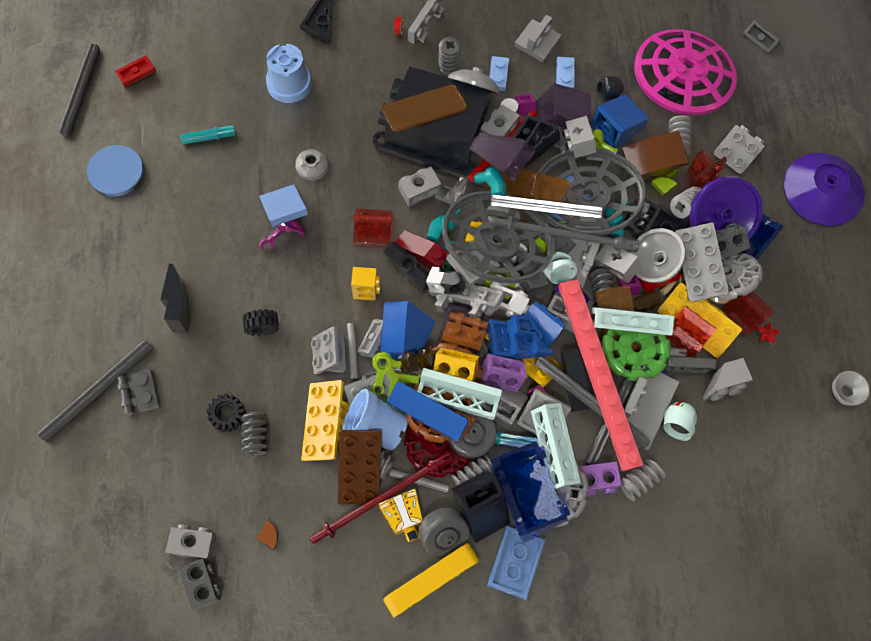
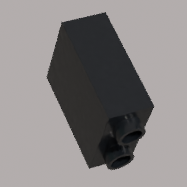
(444, 137)

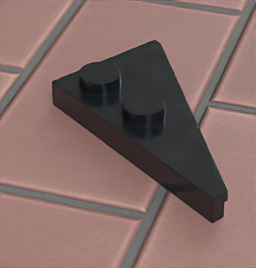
(319, 20)

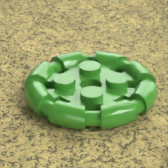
(626, 355)

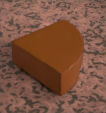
(268, 535)

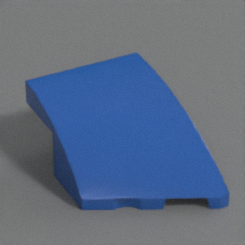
(516, 338)

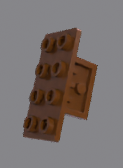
(359, 466)

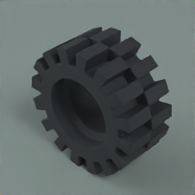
(260, 322)
(217, 404)

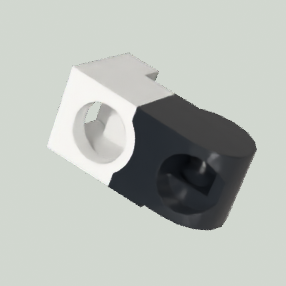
(445, 282)

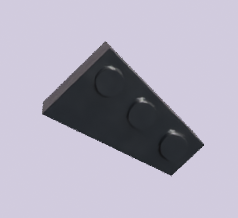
(538, 134)

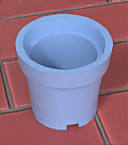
(288, 85)
(371, 413)

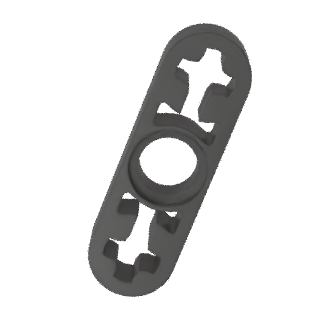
(688, 364)

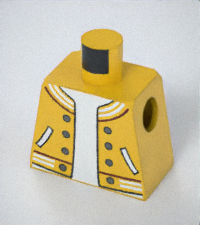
(403, 514)

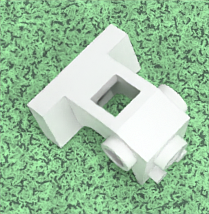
(518, 303)

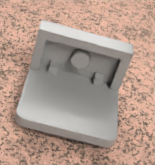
(739, 148)

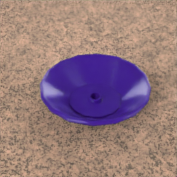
(815, 198)

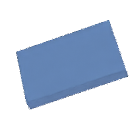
(283, 205)
(515, 564)

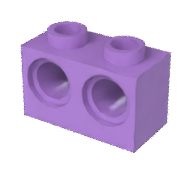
(503, 373)
(596, 473)

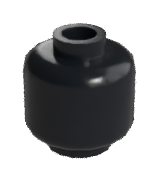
(609, 87)

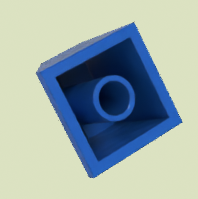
(619, 120)
(404, 329)

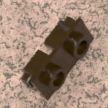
(410, 360)

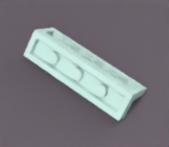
(633, 321)
(464, 389)
(557, 444)

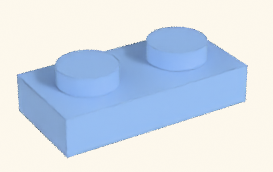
(499, 71)
(565, 71)

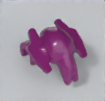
(289, 226)

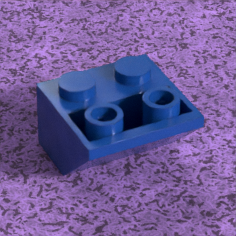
(549, 325)

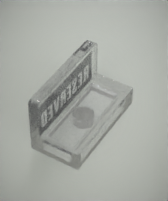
(451, 195)

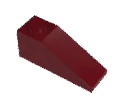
(424, 250)

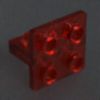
(704, 169)
(372, 226)
(748, 311)
(690, 331)

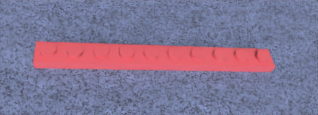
(600, 375)

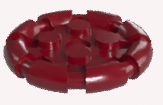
(431, 450)

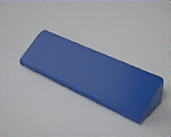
(428, 411)

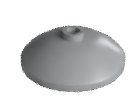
(476, 78)
(657, 245)

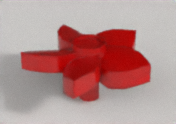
(767, 333)

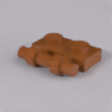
(464, 335)

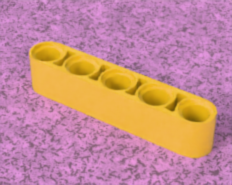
(430, 580)

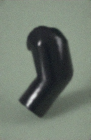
(673, 97)

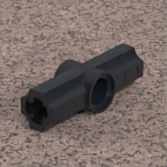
(401, 258)

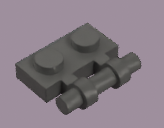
(144, 390)

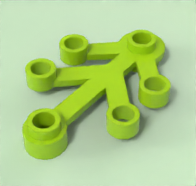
(394, 377)

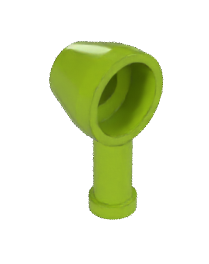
(599, 141)

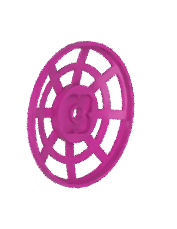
(687, 76)

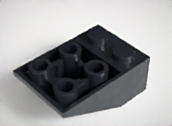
(482, 505)

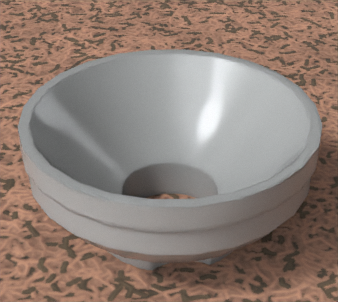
(312, 171)
(856, 383)

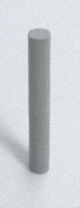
(352, 351)
(423, 481)

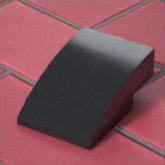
(652, 218)
(176, 302)
(575, 368)

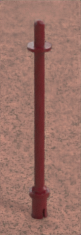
(432, 466)

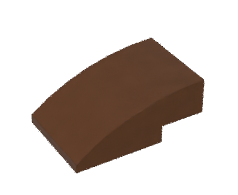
(657, 155)

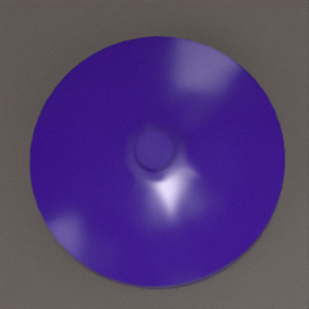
(728, 202)

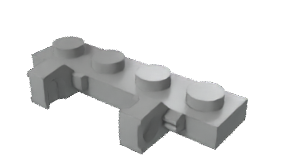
(417, 29)
(476, 296)

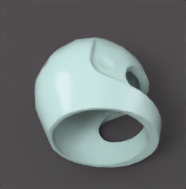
(560, 268)
(683, 415)

